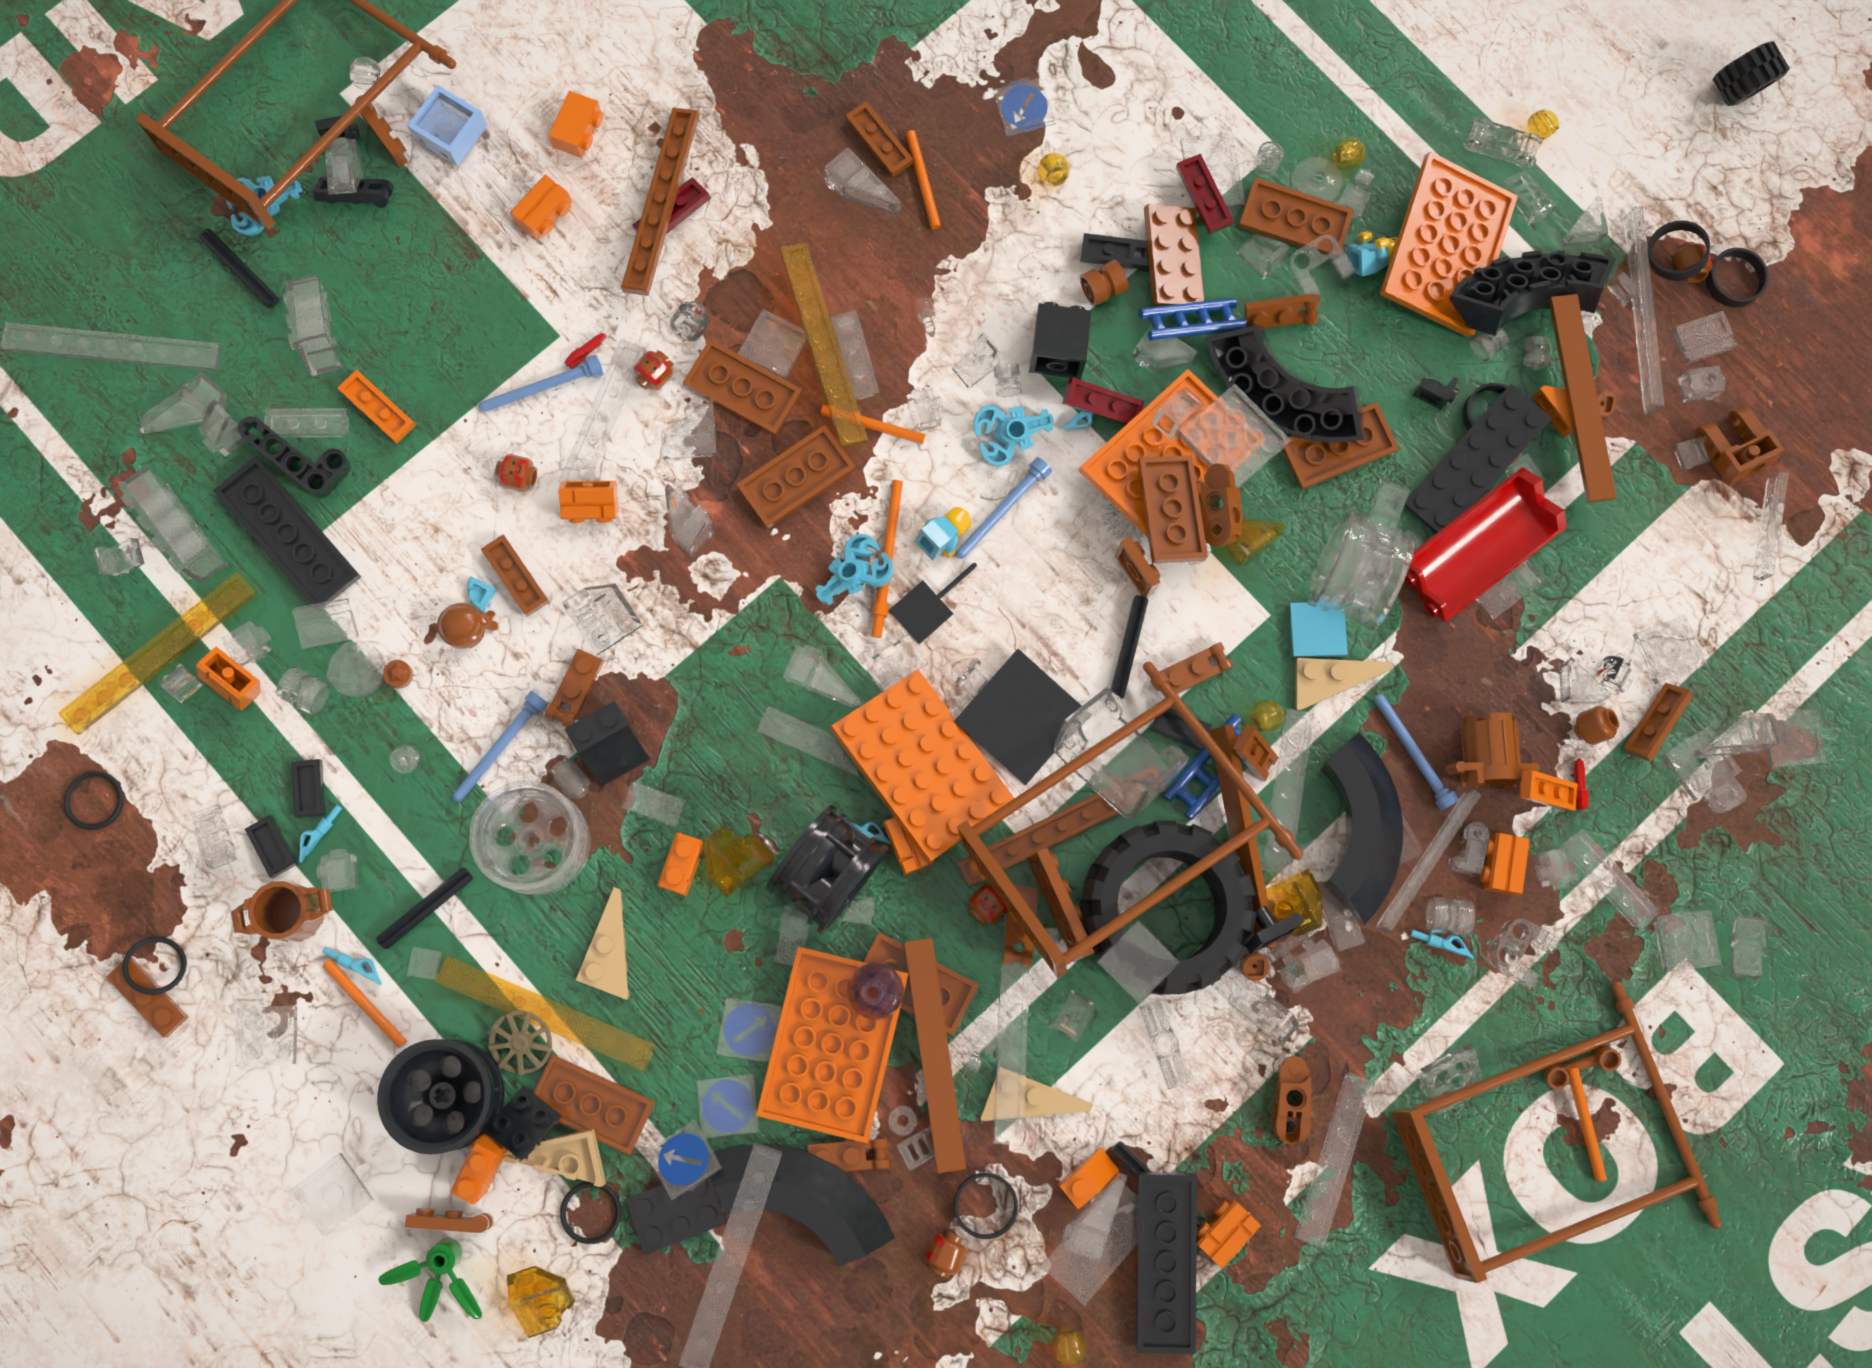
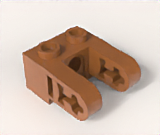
(1738, 462)

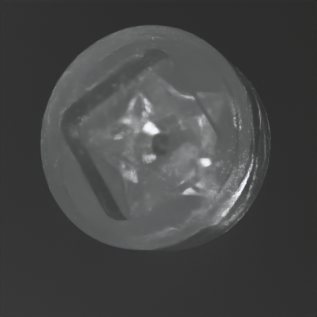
(405, 759)

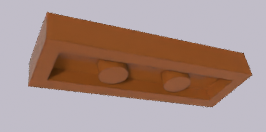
(879, 139)
(515, 575)
(1658, 722)
(157, 1009)

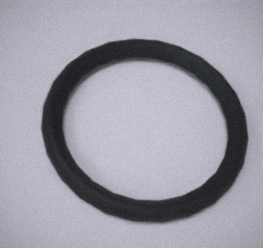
(75, 782)
(175, 982)
(571, 1233)

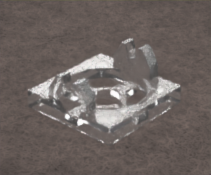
(1429, 1073)

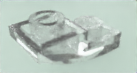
(1746, 946)

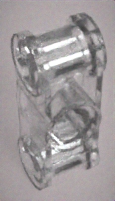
(1517, 142)

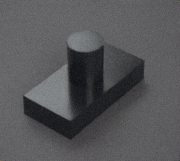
(1271, 929)

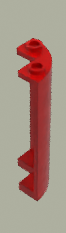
(1484, 544)

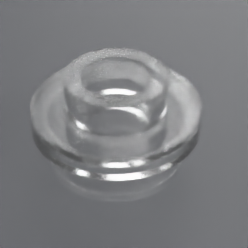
(902, 1130)

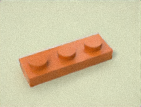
(376, 406)
(1548, 790)

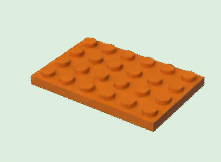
(1447, 233)
(1114, 466)
(921, 764)
(824, 1054)

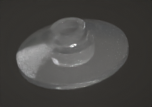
(1304, 178)

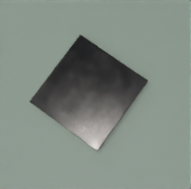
(1018, 716)

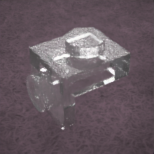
(119, 558)

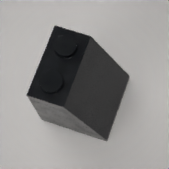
(1060, 340)
(607, 743)

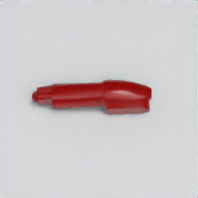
(579, 355)
(1579, 778)

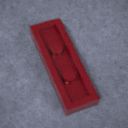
(1204, 194)
(688, 200)
(1101, 401)

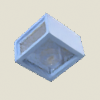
(447, 125)

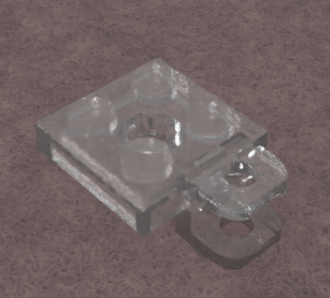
(1715, 783)

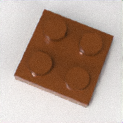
(1143, 576)

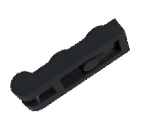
(368, 191)
(1102, 249)

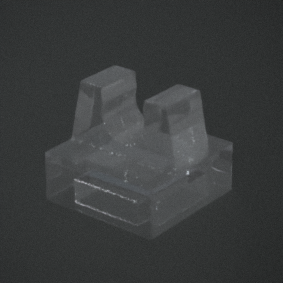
(181, 683)

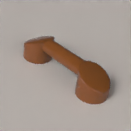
(1604, 1057)

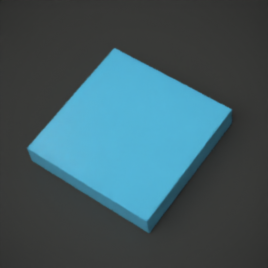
(1316, 632)

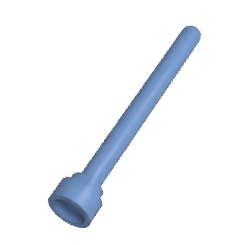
(590, 368)
(1038, 470)
(533, 705)
(1443, 796)

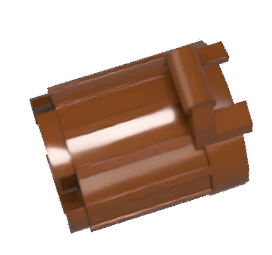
(1490, 752)
(283, 911)

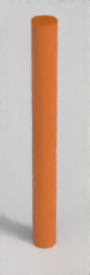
(923, 180)
(886, 428)
(364, 1003)
(1586, 1124)

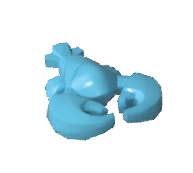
(248, 225)
(1008, 431)
(853, 571)

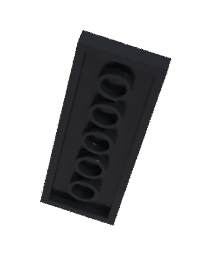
(1477, 459)
(287, 533)
(1166, 1263)

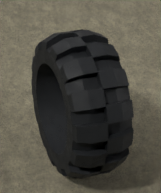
(1226, 880)

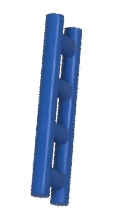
(1184, 328)
(1194, 769)

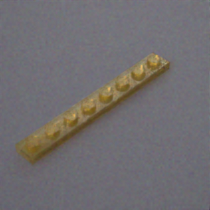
(823, 345)
(157, 653)
(558, 1017)

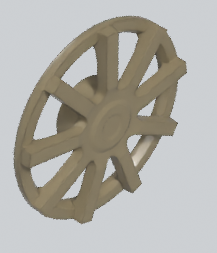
(519, 1042)

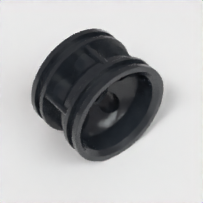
(826, 868)
(399, 1099)

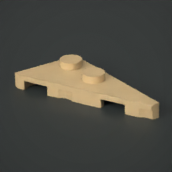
(1324, 678)
(606, 958)
(1040, 1101)
(569, 1155)

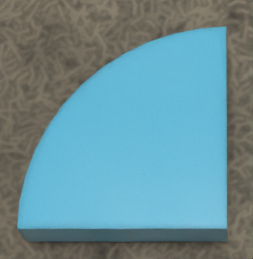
(480, 593)

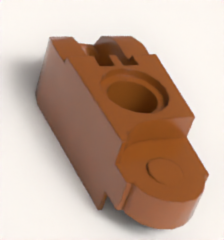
(1223, 524)
(1292, 1075)

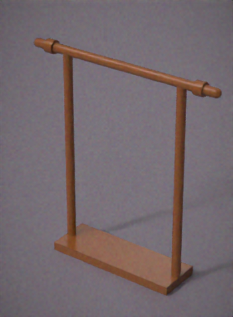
(225, 184)
(1016, 904)
(1439, 1193)

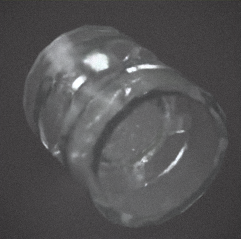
(307, 692)
(1453, 916)

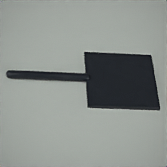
(923, 610)

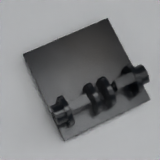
(523, 1123)

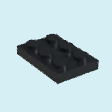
(668, 1221)

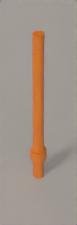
(880, 609)

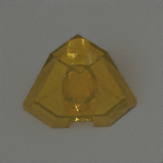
(1254, 537)
(734, 859)
(1297, 895)
(538, 1299)

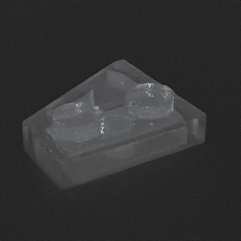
(691, 436)

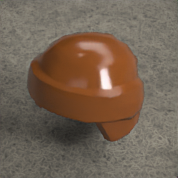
(464, 625)

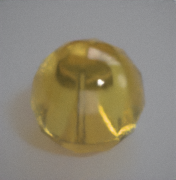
(1543, 123)
(1349, 153)
(1053, 169)
(1267, 716)
(1069, 1347)

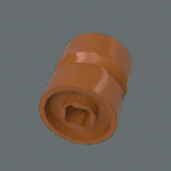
(1105, 282)

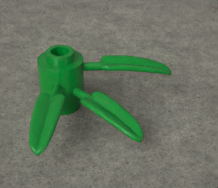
(439, 1260)

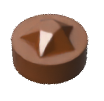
(1606, 402)
(398, 674)
(1254, 966)

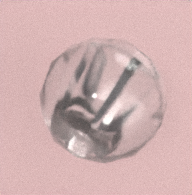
(364, 72)

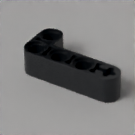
(289, 454)

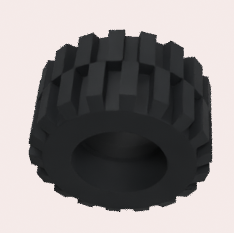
(1751, 73)

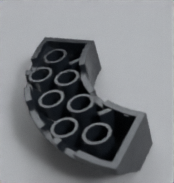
(1526, 285)
(1287, 400)
(1372, 828)
(813, 1194)

